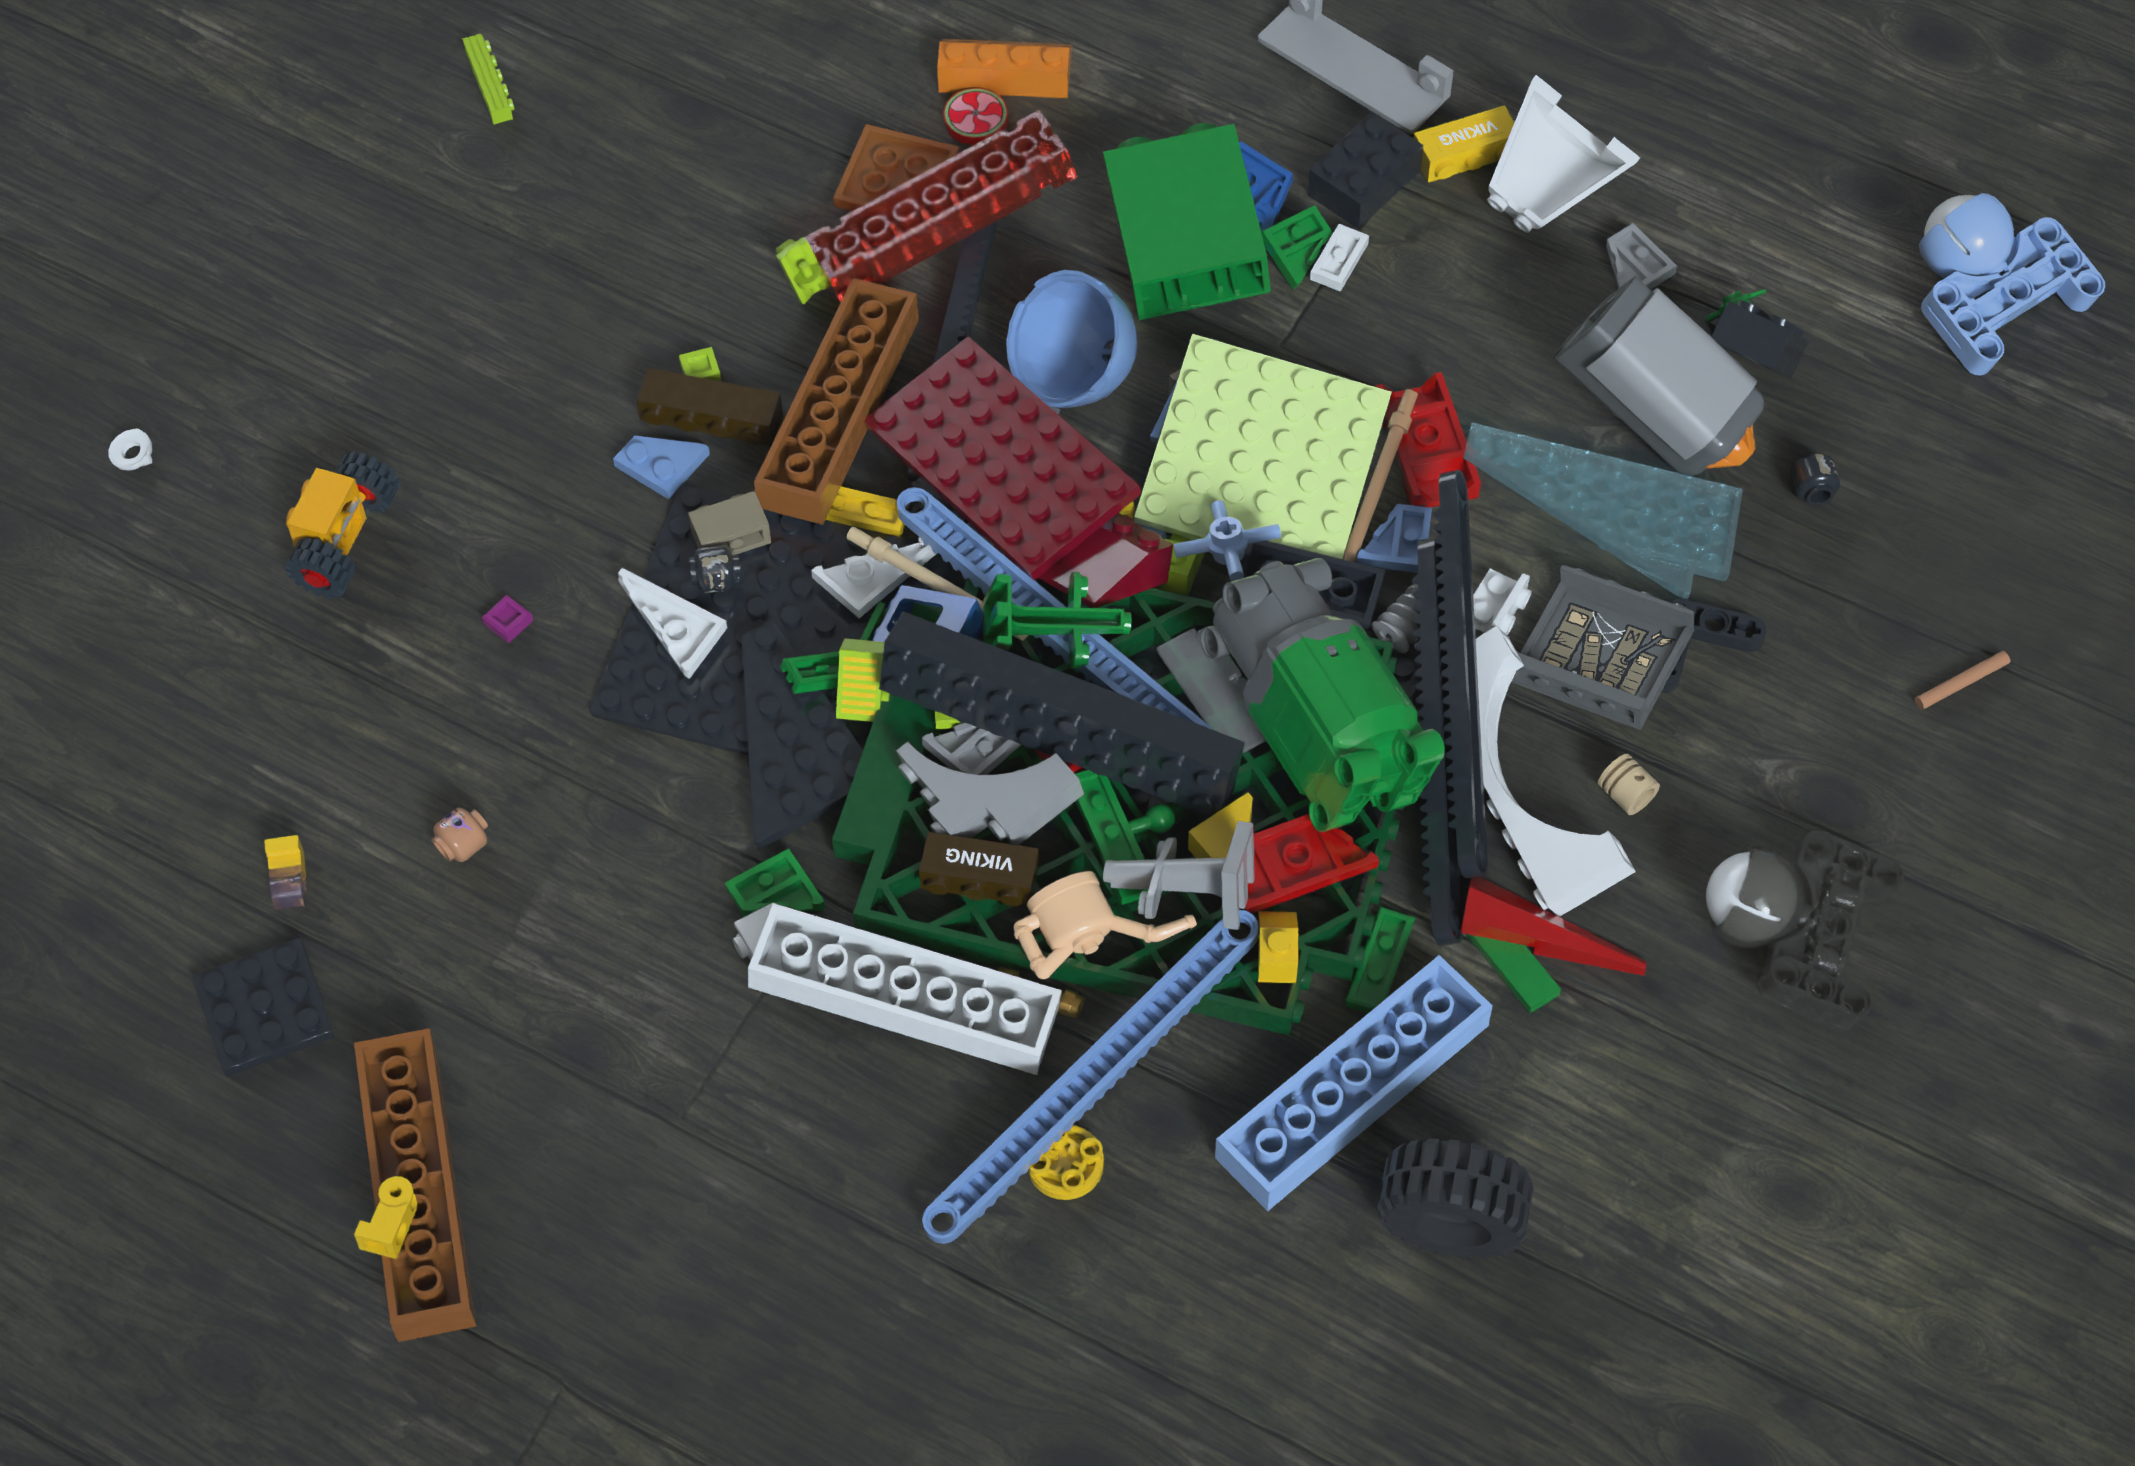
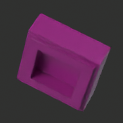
(507, 618)

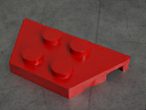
(1299, 860)

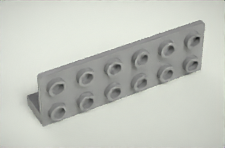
(1358, 66)

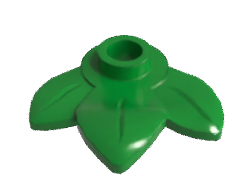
(1733, 298)

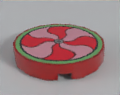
(975, 115)

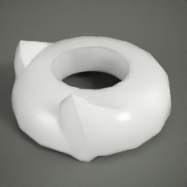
(125, 441)

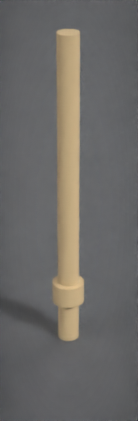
(882, 551)

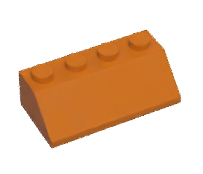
(1004, 67)

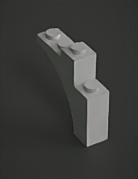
(1007, 803)

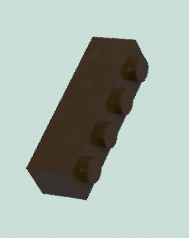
(709, 407)

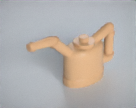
(1076, 919)

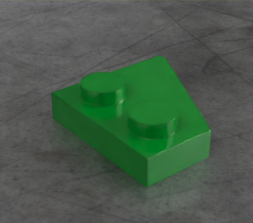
(1297, 243)

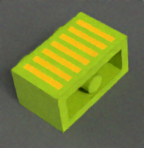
(860, 680)

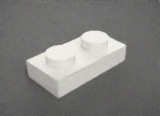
(1339, 257)

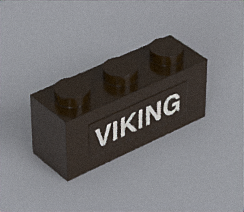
(979, 869)

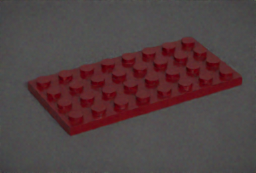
(1002, 458)

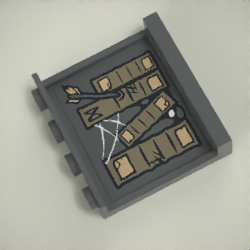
(1604, 647)

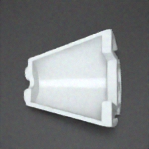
(1551, 162)

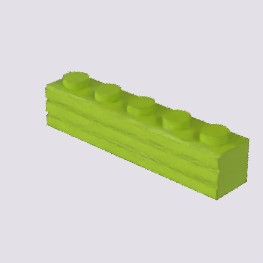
(488, 78)

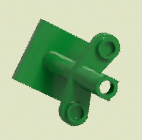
(1006, 619)

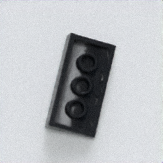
(1353, 586)

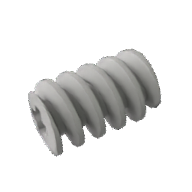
(1397, 622)

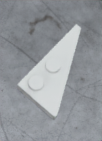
(866, 581)
(680, 626)

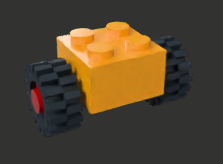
(331, 518)

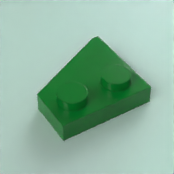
(775, 881)

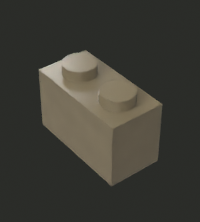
(731, 523)

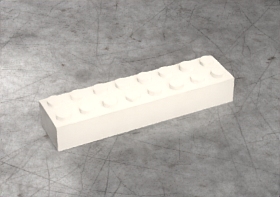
(904, 988)

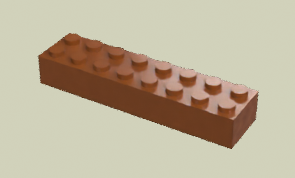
(834, 399)
(410, 1139)

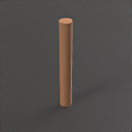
(1962, 680)

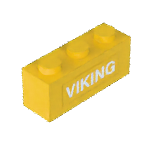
(1464, 143)

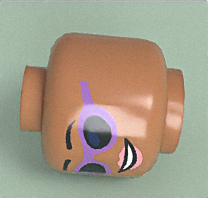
(460, 834)

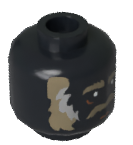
(1815, 478)
(714, 569)

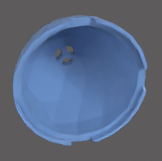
(1063, 339)

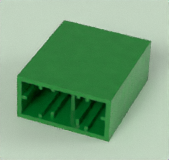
(1187, 220)

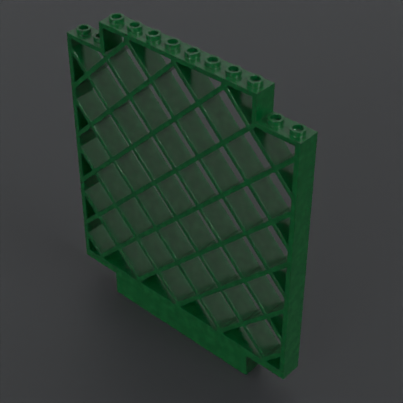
(885, 804)

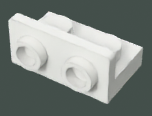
(1498, 600)

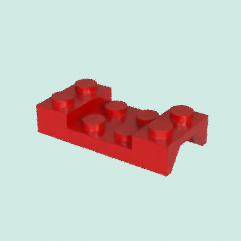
(1432, 443)

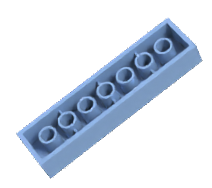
(1352, 1082)

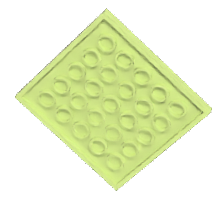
(1265, 442)

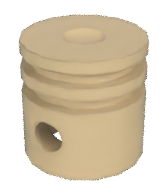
(1628, 784)

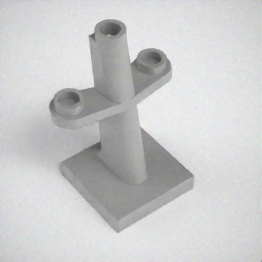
(1218, 876)

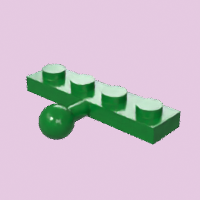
(1110, 828)

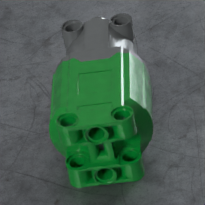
(1322, 694)

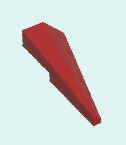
(1509, 918)

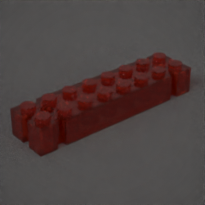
(943, 205)

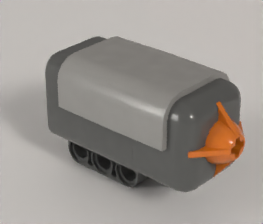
(1665, 379)

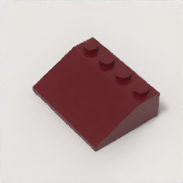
(1117, 560)

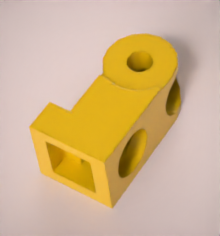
(391, 1219)

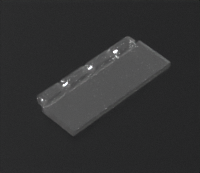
(1211, 687)

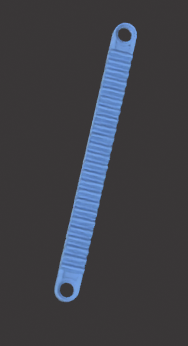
(982, 563)
(1089, 1079)

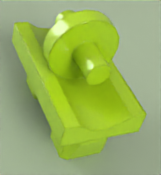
(801, 268)

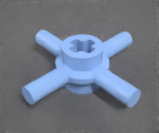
(1227, 540)

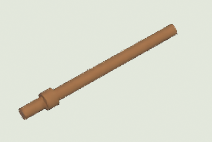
(1398, 425)

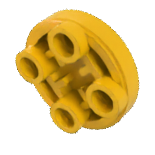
(1070, 1166)

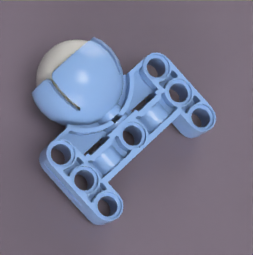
(1976, 253)

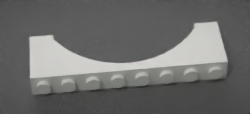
(1561, 862)

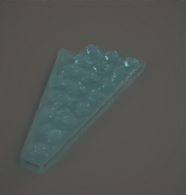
(1639, 513)

